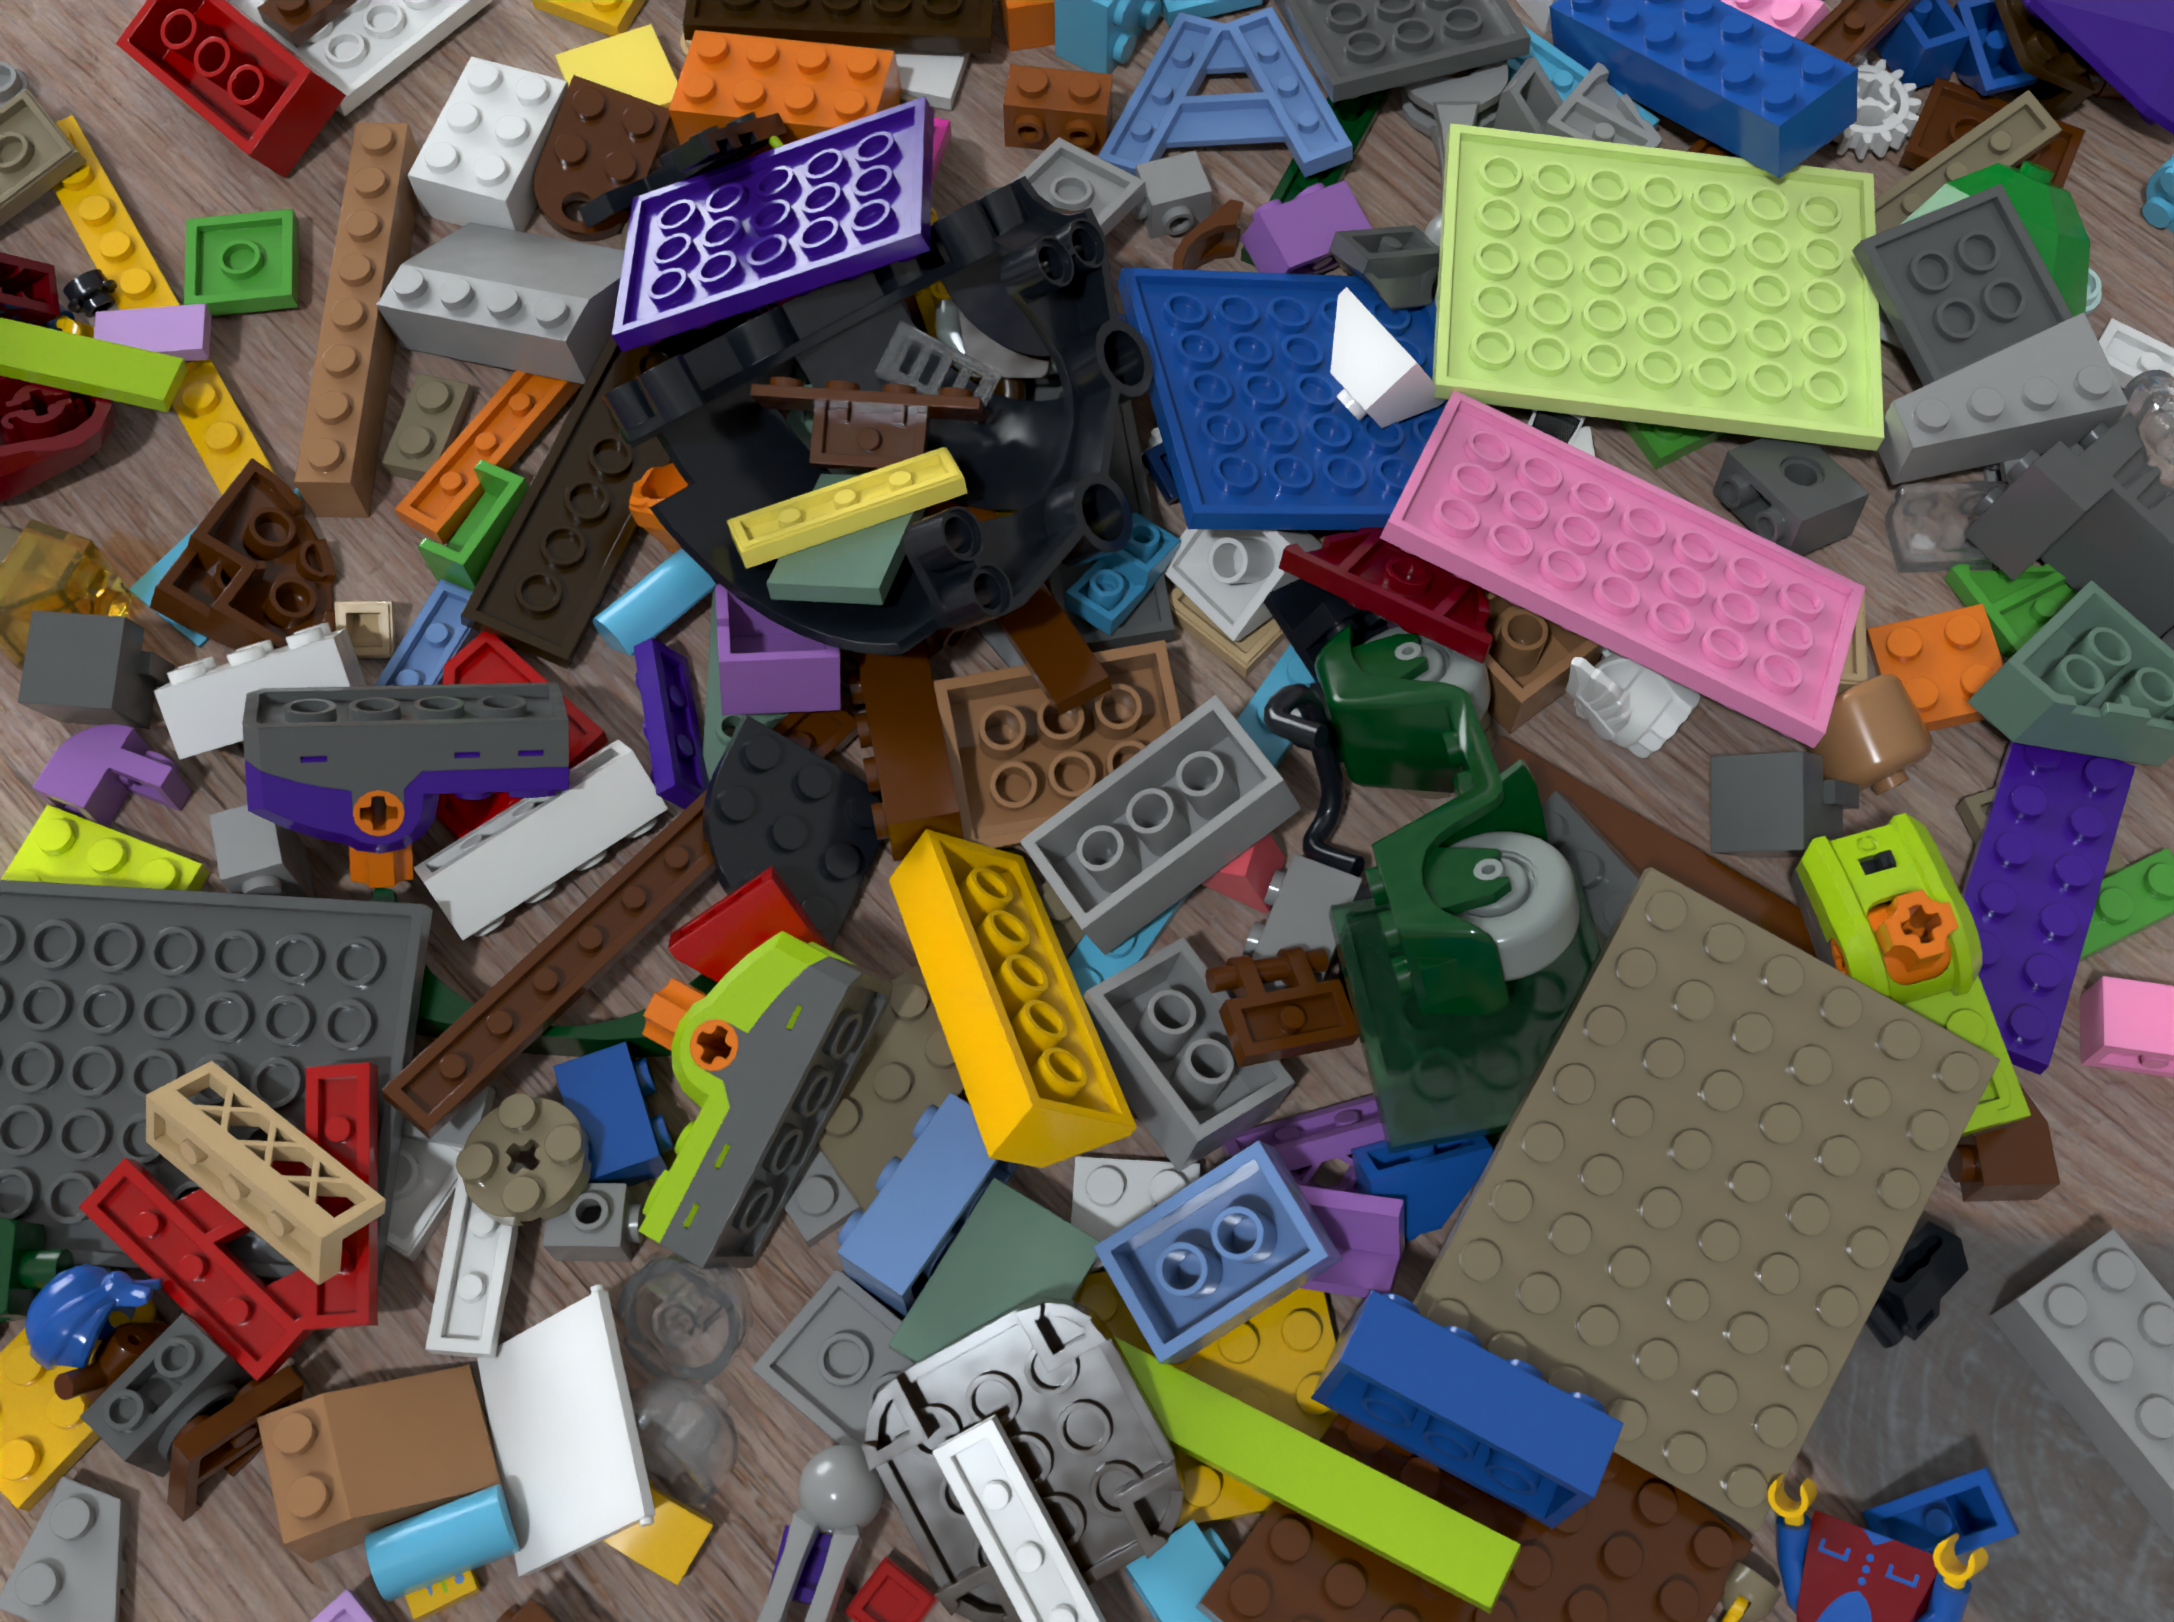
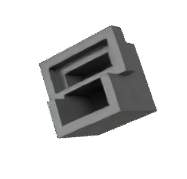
(90, 670)
(1775, 804)

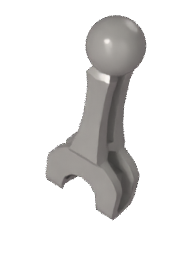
(1444, 100)
(835, 1497)

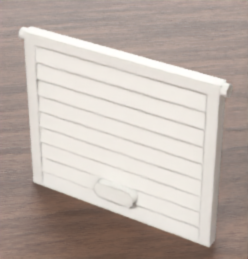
(566, 1434)

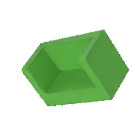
(479, 535)

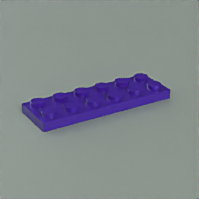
(2039, 885)

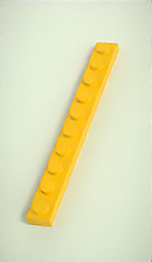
(122, 256)

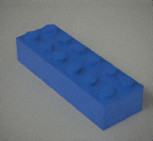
(1715, 73)

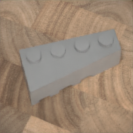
(2004, 406)

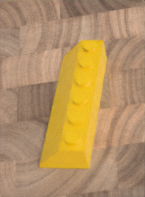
(1008, 1003)

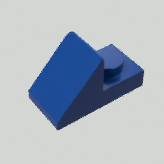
(1958, 1504)

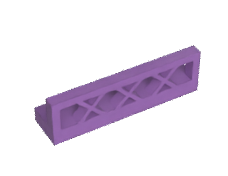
(1316, 1138)

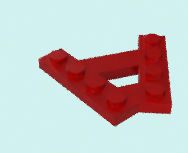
(187, 1236)

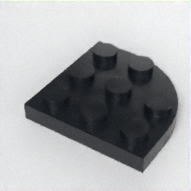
(794, 813)

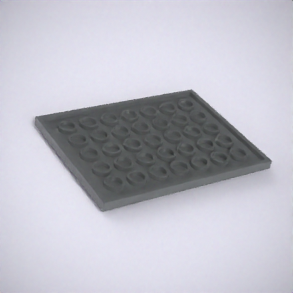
(146, 984)

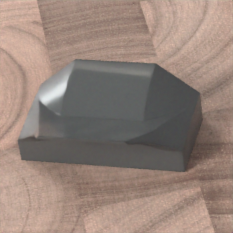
(1392, 260)

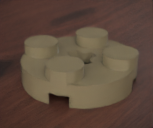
(501, 1136)

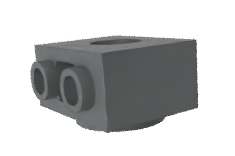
(1790, 493)
(163, 1391)

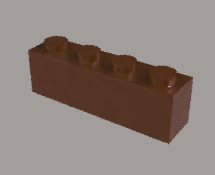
(908, 748)

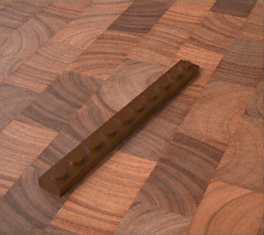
(577, 953)

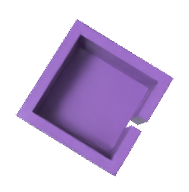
(771, 666)

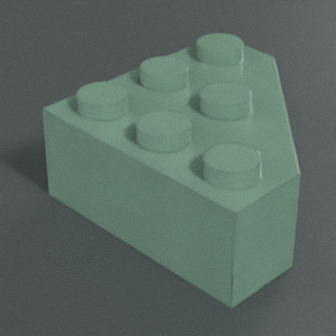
(2087, 685)

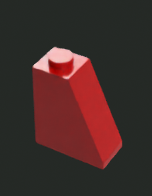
(741, 924)

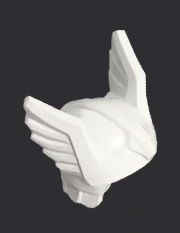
(1629, 702)

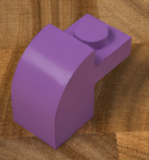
(101, 767)

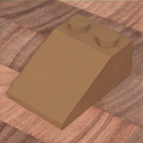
(375, 1457)

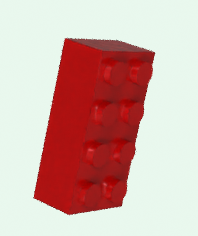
(234, 76)

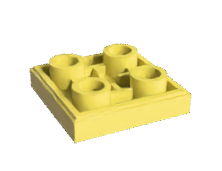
(624, 62)

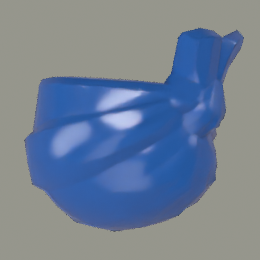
(76, 1310)

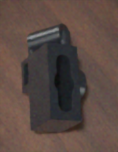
(1918, 1281)

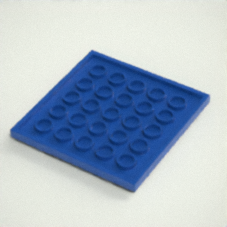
(1254, 404)

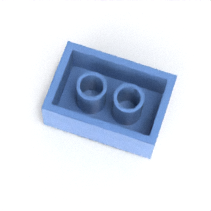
(919, 1206)
(1217, 1253)

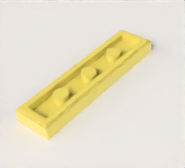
(846, 507)

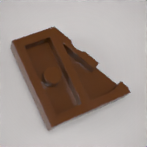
(226, 1438)

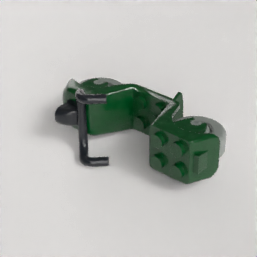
(1470, 883)

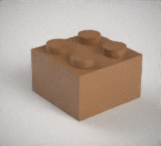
(1528, 661)

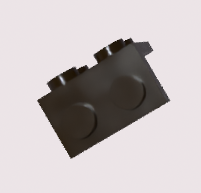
(2044, 54)

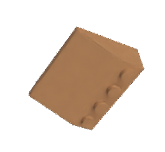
(1024, 762)

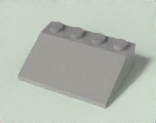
(507, 301)

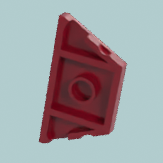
(1397, 587)

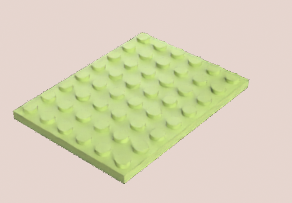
(1657, 288)

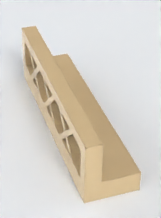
(234, 1173)

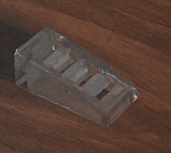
(899, 346)

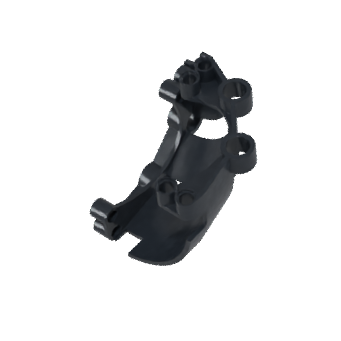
(1023, 279)

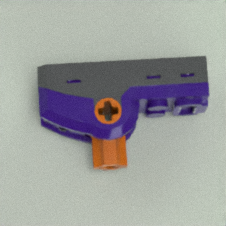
(374, 759)

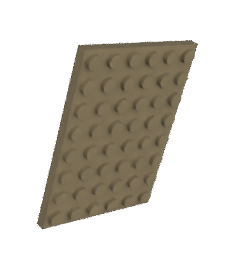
(1707, 1191)

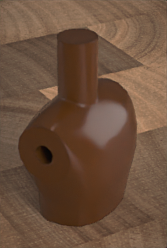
(109, 1361)

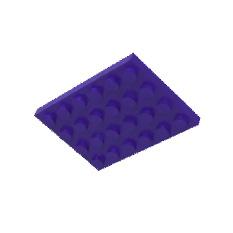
(777, 225)

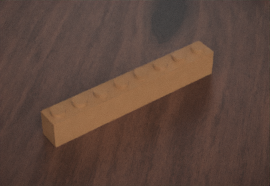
(354, 340)

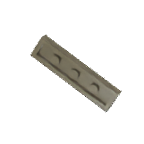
(2003, 138)

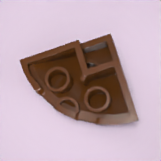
(251, 567)

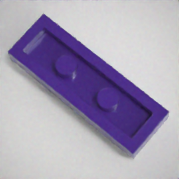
(670, 723)

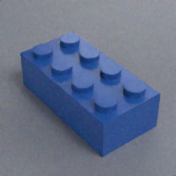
(1468, 1409)

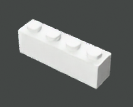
(541, 840)

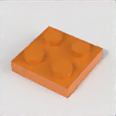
(1939, 661)

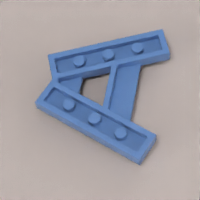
(1282, 109)

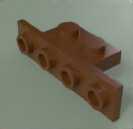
(868, 427)

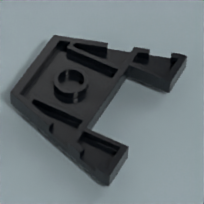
(702, 153)

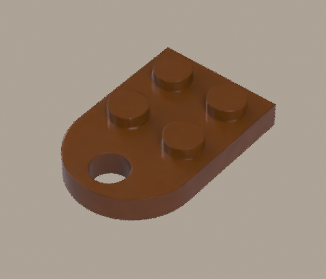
(595, 147)

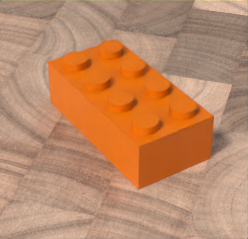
(801, 80)

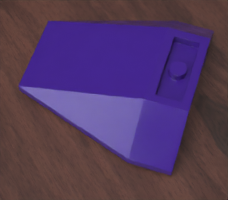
(2125, 44)

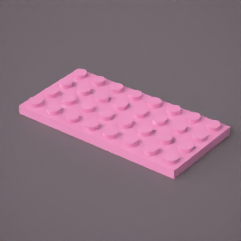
(1629, 567)

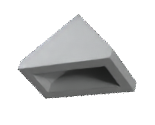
(1527, 100)

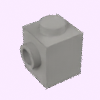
(1175, 194)
(596, 1226)

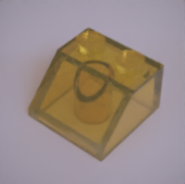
(54, 574)

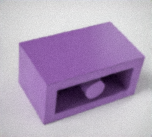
(1300, 232)

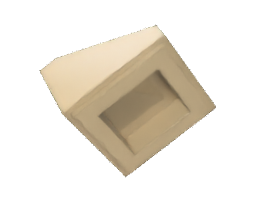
(369, 626)

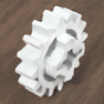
(1883, 111)

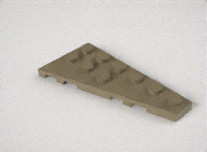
(903, 1074)

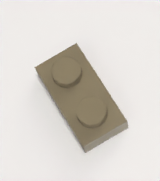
(427, 425)

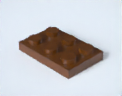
(1956, 110)

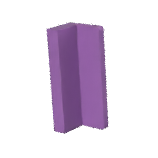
(1367, 1236)

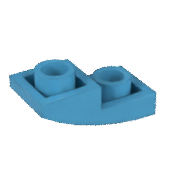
(1122, 579)

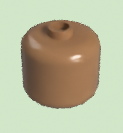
(1873, 735)

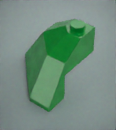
(2046, 214)

